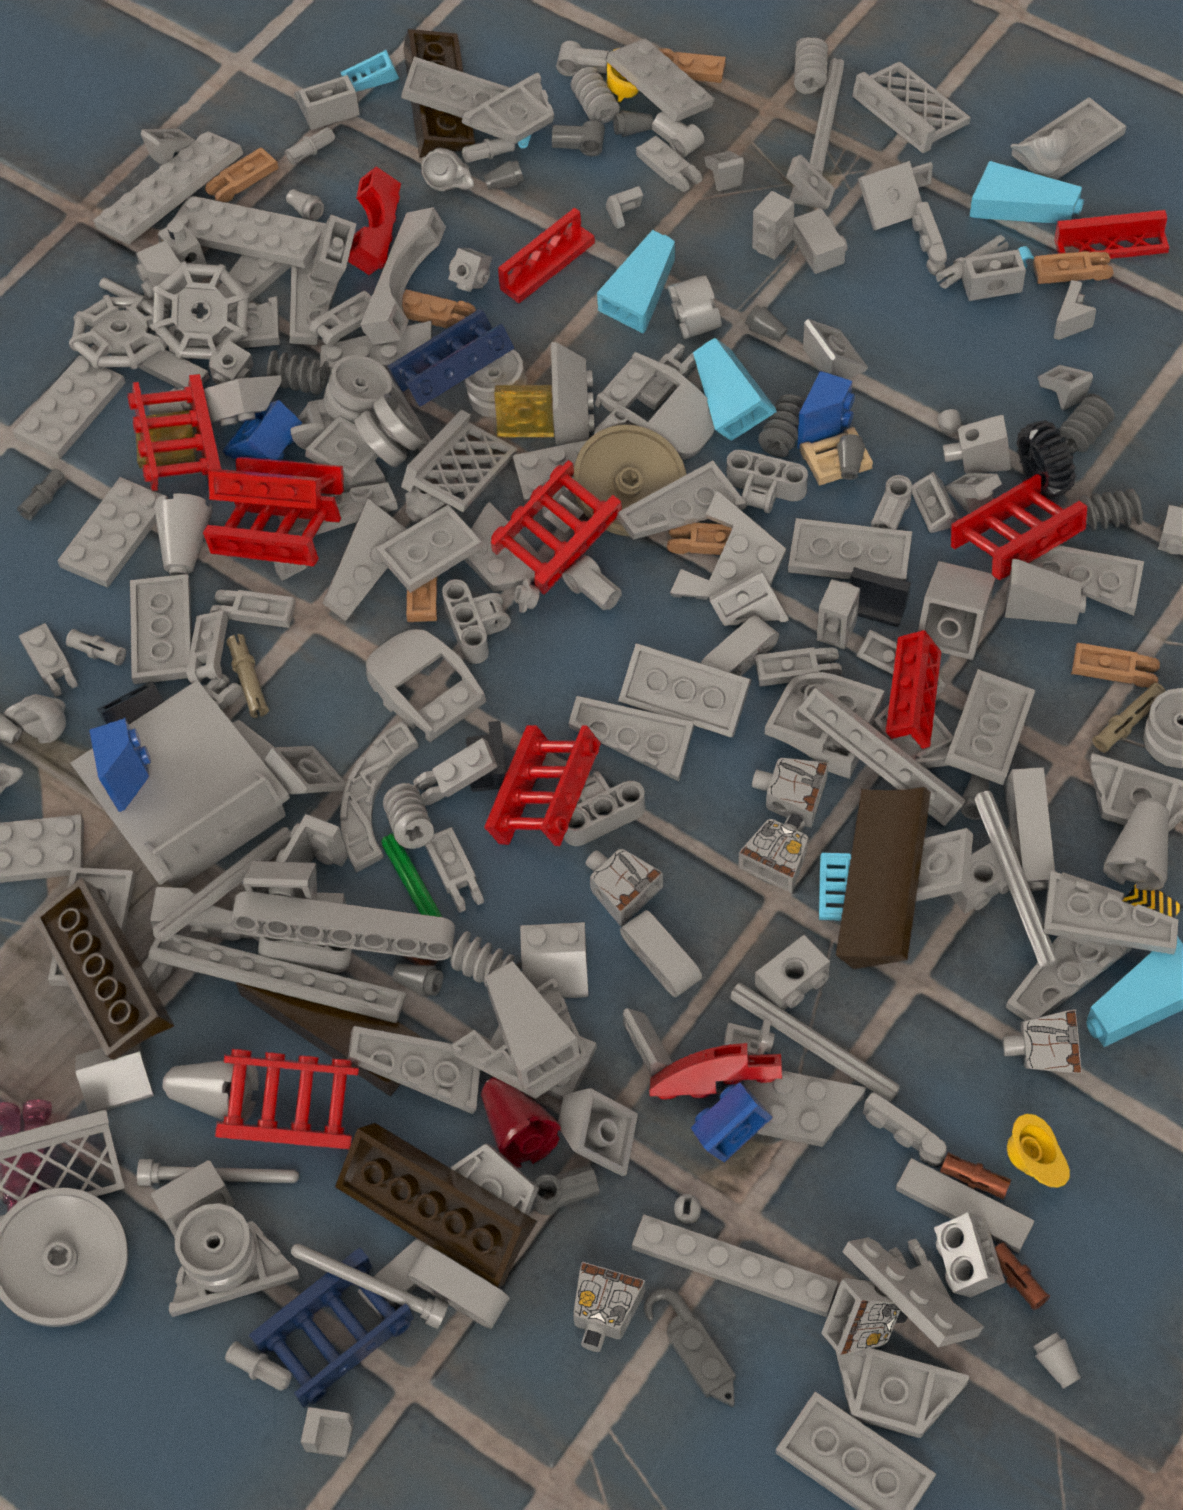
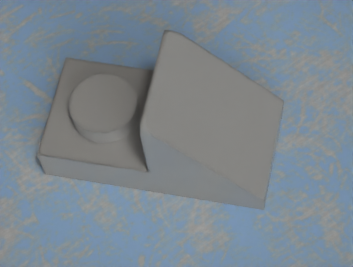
(164, 142)
(726, 168)
(809, 185)
(1074, 315)
(1068, 383)
(973, 489)

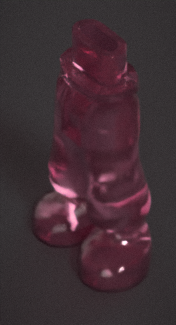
(35, 1114)

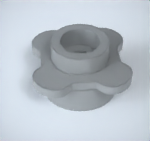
(526, 595)

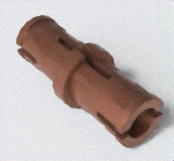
(975, 1175)
(1034, 1293)

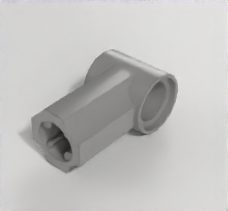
(574, 58)
(682, 138)
(893, 506)
(587, 578)

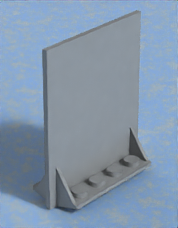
(201, 792)

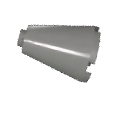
(181, 530)
(1142, 848)
(209, 1087)

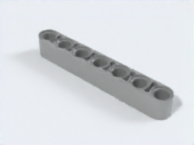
(342, 925)

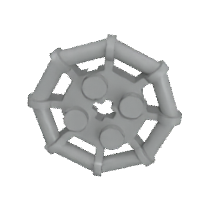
(188, 299)
(104, 319)

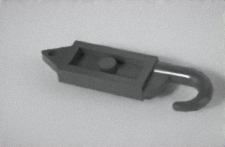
(695, 1347)

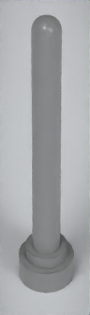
(150, 1172)
(430, 1310)

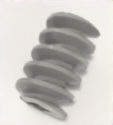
(810, 65)
(594, 95)
(408, 816)
(477, 961)

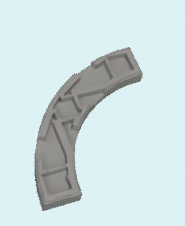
(361, 793)

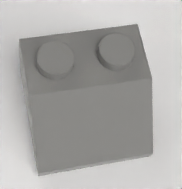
(155, 266)
(240, 398)
(556, 953)

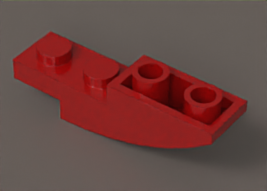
(700, 1071)

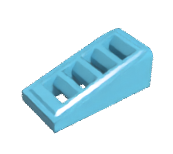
(382, 69)
(832, 867)

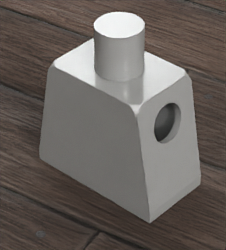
(981, 446)

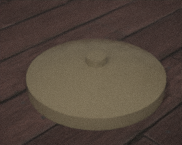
(625, 464)

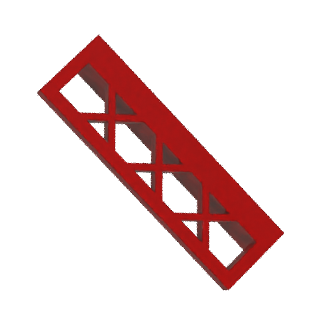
(1113, 229)
(546, 258)
(914, 688)

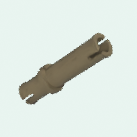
(244, 665)
(1128, 718)

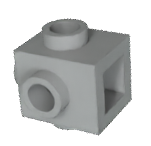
(469, 269)
(230, 363)
(422, 504)

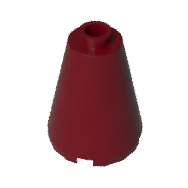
(518, 1123)

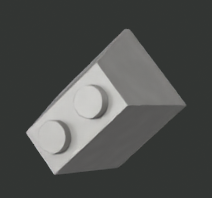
(956, 608)

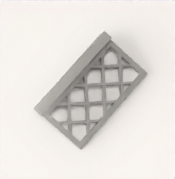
(900, 114)
(441, 451)
(57, 1134)

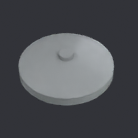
(61, 1257)

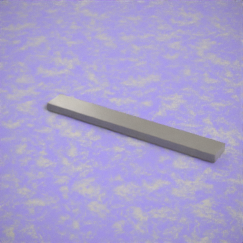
(279, 977)

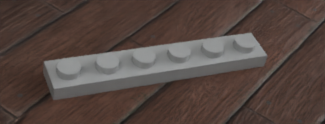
(879, 752)
(735, 1265)

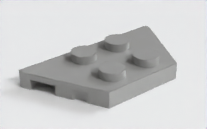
(513, 112)
(499, 570)
(1123, 786)
(805, 1106)
(269, 1271)
(897, 1390)

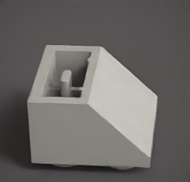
(328, 102)

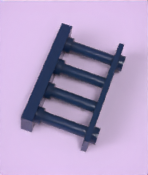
(450, 357)
(300, 1315)

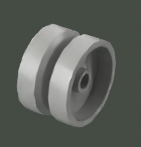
(481, 385)
(355, 387)
(390, 430)
(1165, 728)
(216, 1247)

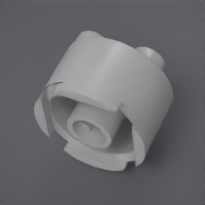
(694, 306)

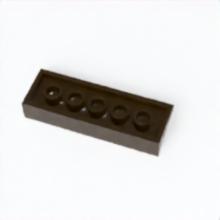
(435, 127)
(883, 877)
(101, 969)
(324, 1026)
(434, 1203)

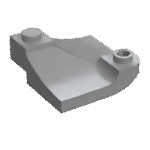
(800, 732)

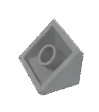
(831, 350)
(282, 879)
(113, 1082)

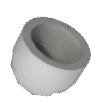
(949, 421)
(695, 1209)

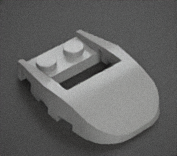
(680, 420)
(404, 658)

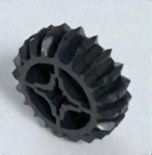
(1046, 454)

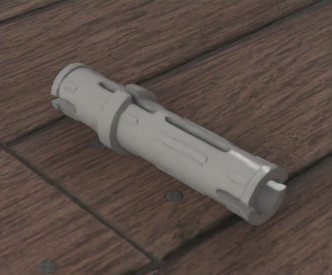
(955, 271)

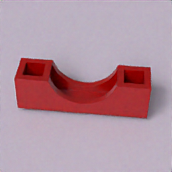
(379, 198)

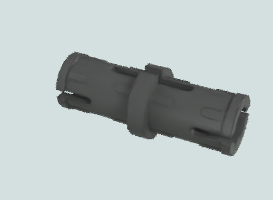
(42, 494)

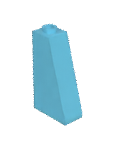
(1024, 196)
(638, 282)
(732, 393)
(1140, 998)

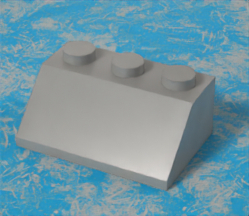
(571, 396)

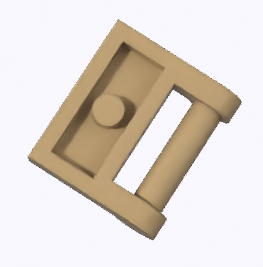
(826, 465)

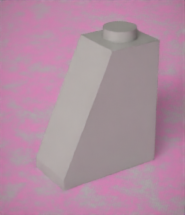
(1042, 595)

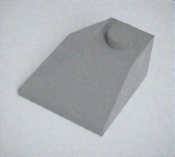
(303, 770)
(598, 1128)

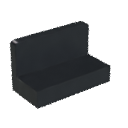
(880, 596)
(131, 705)
(495, 778)

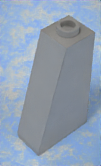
(1030, 824)
(531, 1028)

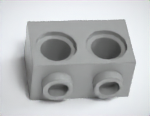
(974, 1252)

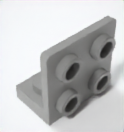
(314, 839)

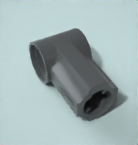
(587, 138)
(567, 1187)

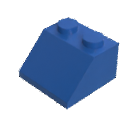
(826, 409)
(265, 435)
(120, 761)
(730, 1122)

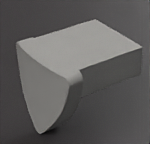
(621, 203)
(310, 428)

